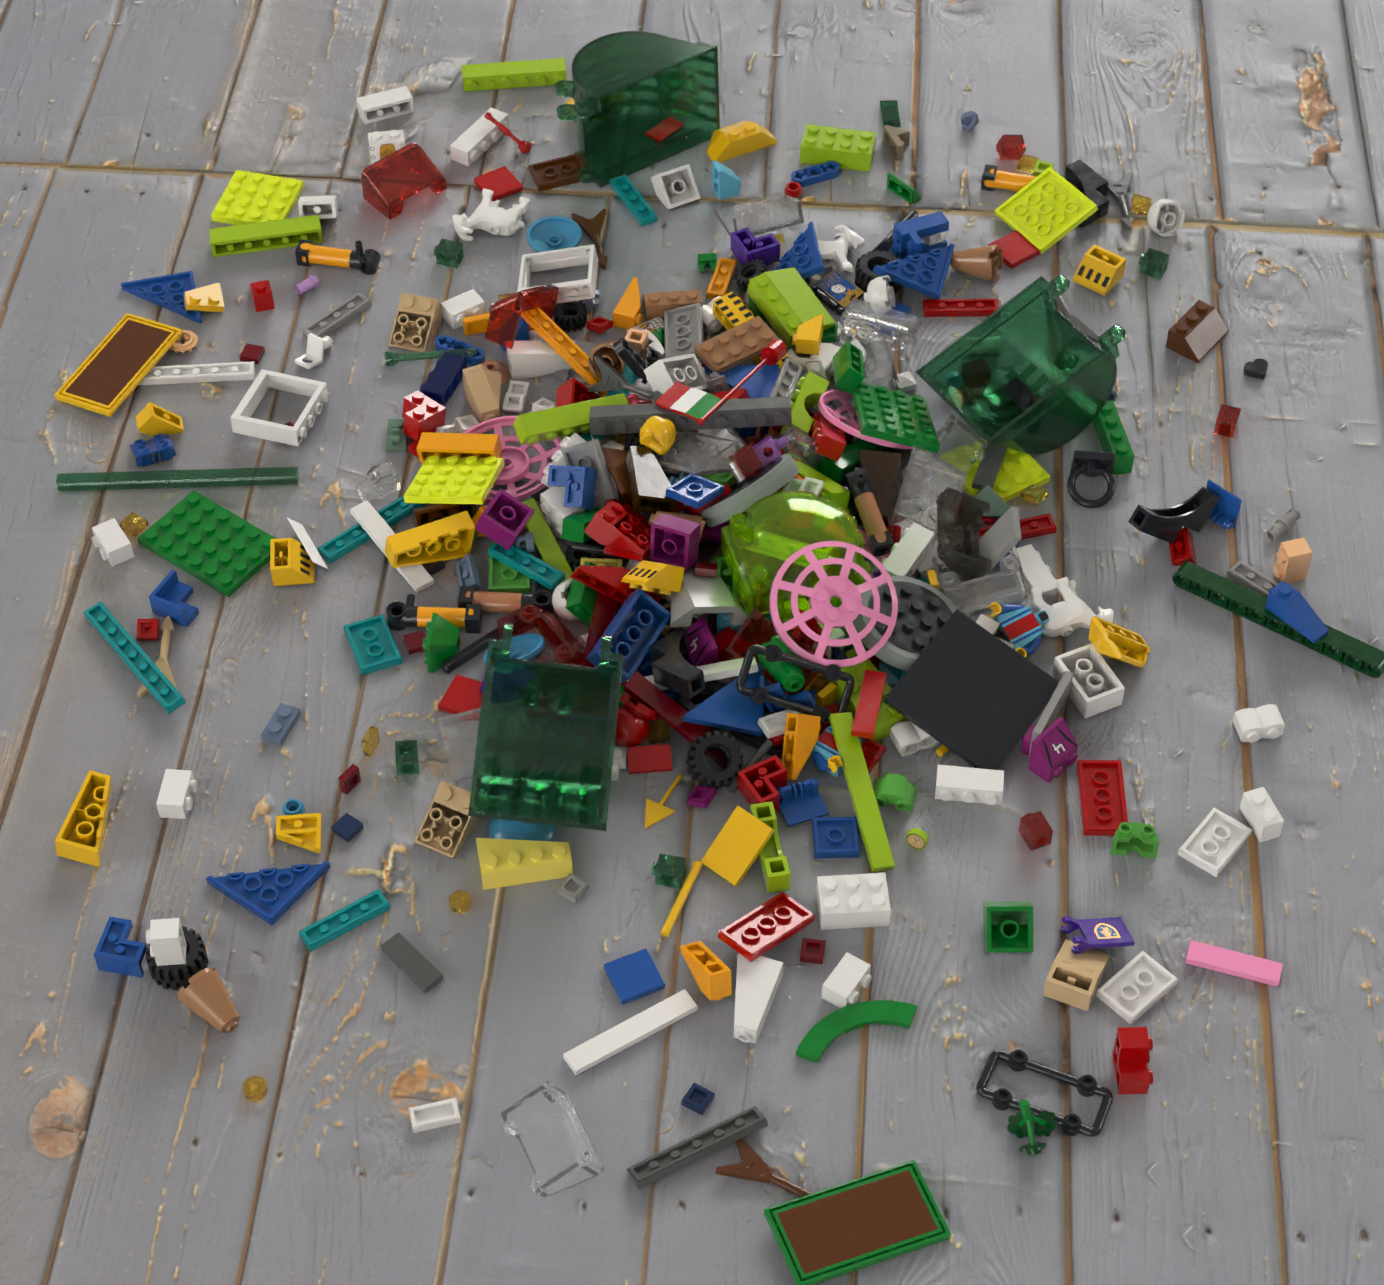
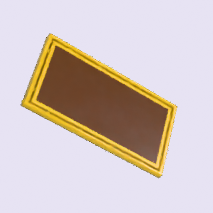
(118, 364)

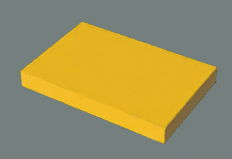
(737, 846)

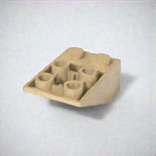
(415, 322)
(447, 821)
(1075, 976)

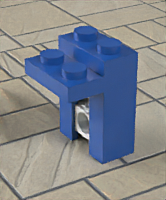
(919, 235)

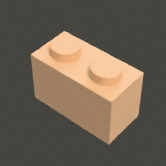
(1293, 560)

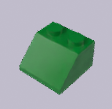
(1008, 926)

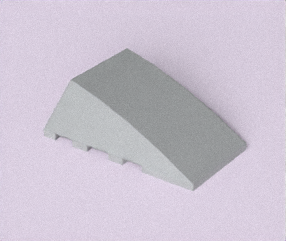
(703, 596)

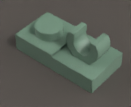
(395, 437)

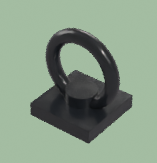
(1091, 465)

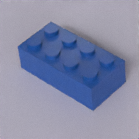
(633, 631)

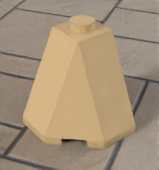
(483, 391)

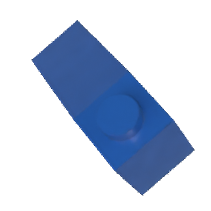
(1295, 611)

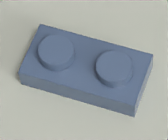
(468, 572)
(281, 724)

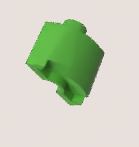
(896, 791)
(1136, 838)

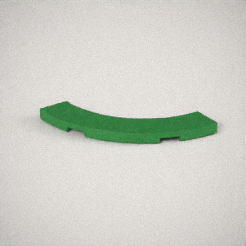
(851, 1018)

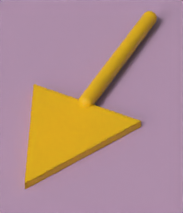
(656, 811)

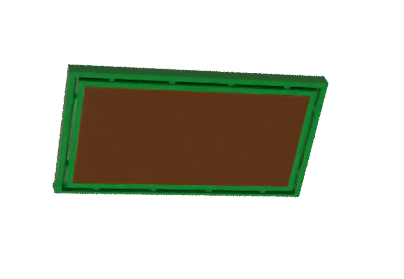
(856, 1224)

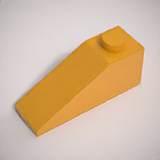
(628, 310)
(799, 740)
(708, 970)

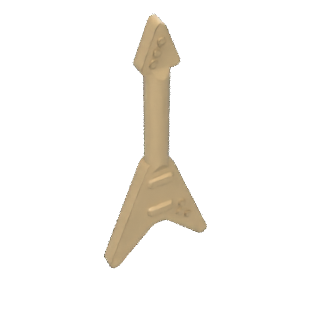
(162, 662)

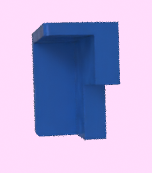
(578, 484)
(170, 600)
(806, 697)
(117, 953)

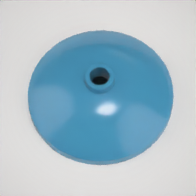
(553, 234)
(525, 646)
(520, 830)

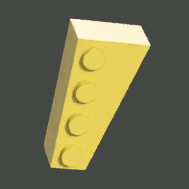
(521, 861)

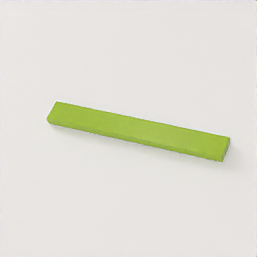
(862, 793)

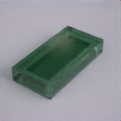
(890, 113)

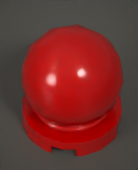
(633, 722)

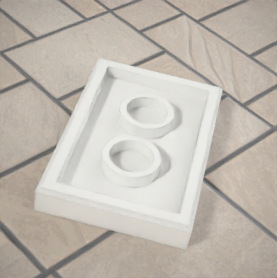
(1215, 842)
(1136, 987)

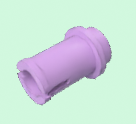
(307, 284)

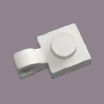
(619, 761)

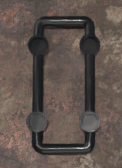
(772, 654)
(1018, 1061)

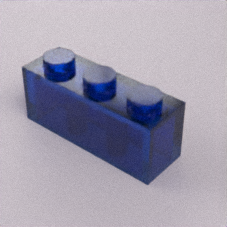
(444, 378)

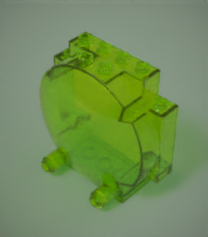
(774, 530)

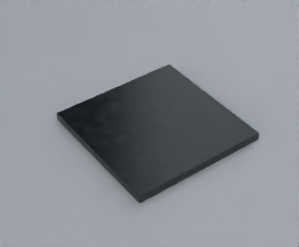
(972, 693)

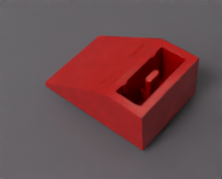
(619, 529)

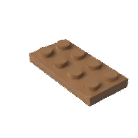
(735, 345)

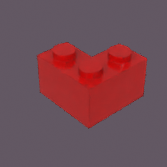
(421, 415)
(761, 781)
(1132, 1059)

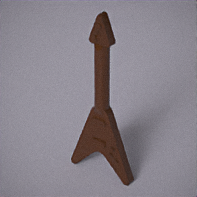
(593, 229)
(757, 1170)

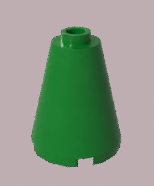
(788, 675)

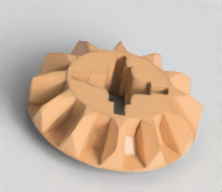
(190, 342)

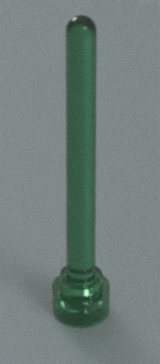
(393, 358)

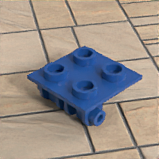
(159, 442)
(1227, 508)
(801, 802)

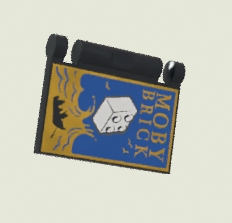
(836, 291)

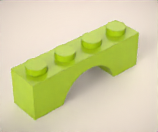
(809, 393)
(772, 861)

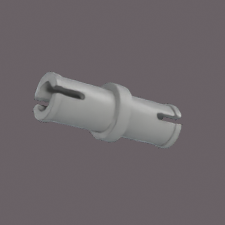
(1282, 525)

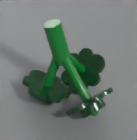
(1022, 1124)

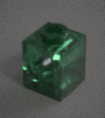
(449, 253)
(1154, 263)
(407, 757)
(669, 871)

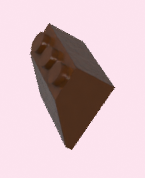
(1196, 332)
(617, 467)
(435, 512)

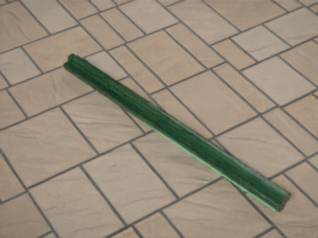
(177, 478)

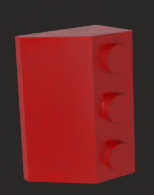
(573, 392)

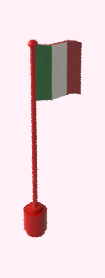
(700, 404)

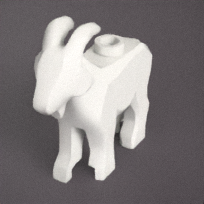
(491, 217)
(835, 252)
(825, 355)
(1065, 615)

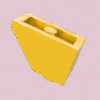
(809, 336)
(157, 420)

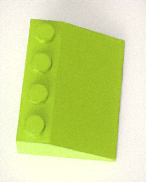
(786, 302)

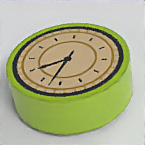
(917, 838)

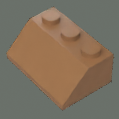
(658, 302)

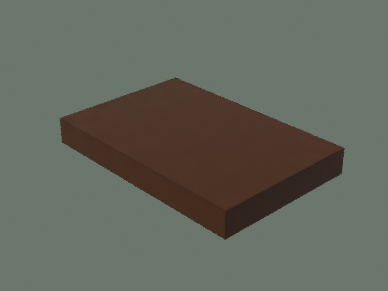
(556, 172)

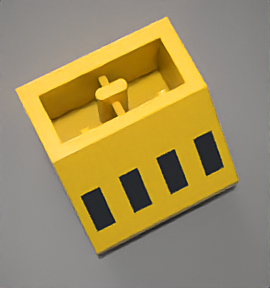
(1100, 270)
(290, 563)
(655, 577)

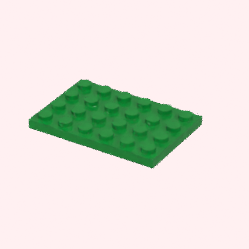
(894, 417)
(209, 543)

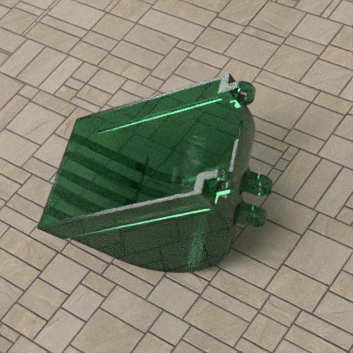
(628, 87)
(1045, 354)
(546, 739)

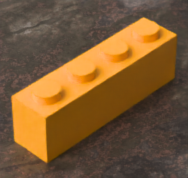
(458, 445)

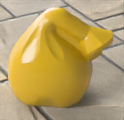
(658, 434)

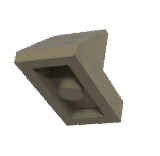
(896, 140)

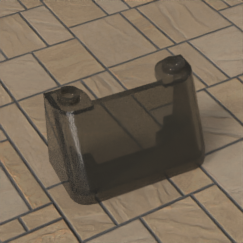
(958, 534)

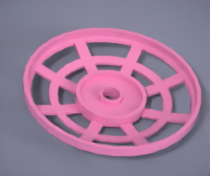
(835, 416)
(517, 458)
(822, 609)

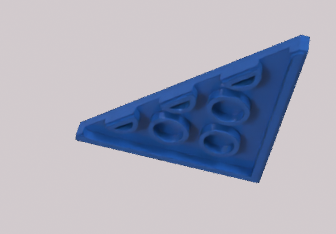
(804, 255)
(920, 271)
(166, 292)
(758, 385)
(730, 709)
(269, 890)

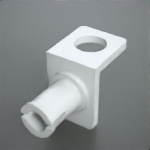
(314, 351)

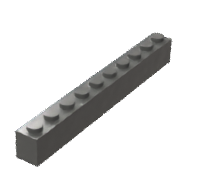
(731, 414)

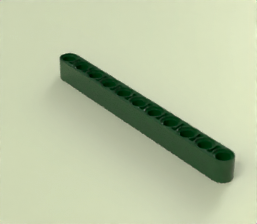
(1252, 605)

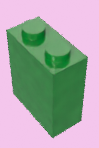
(581, 600)

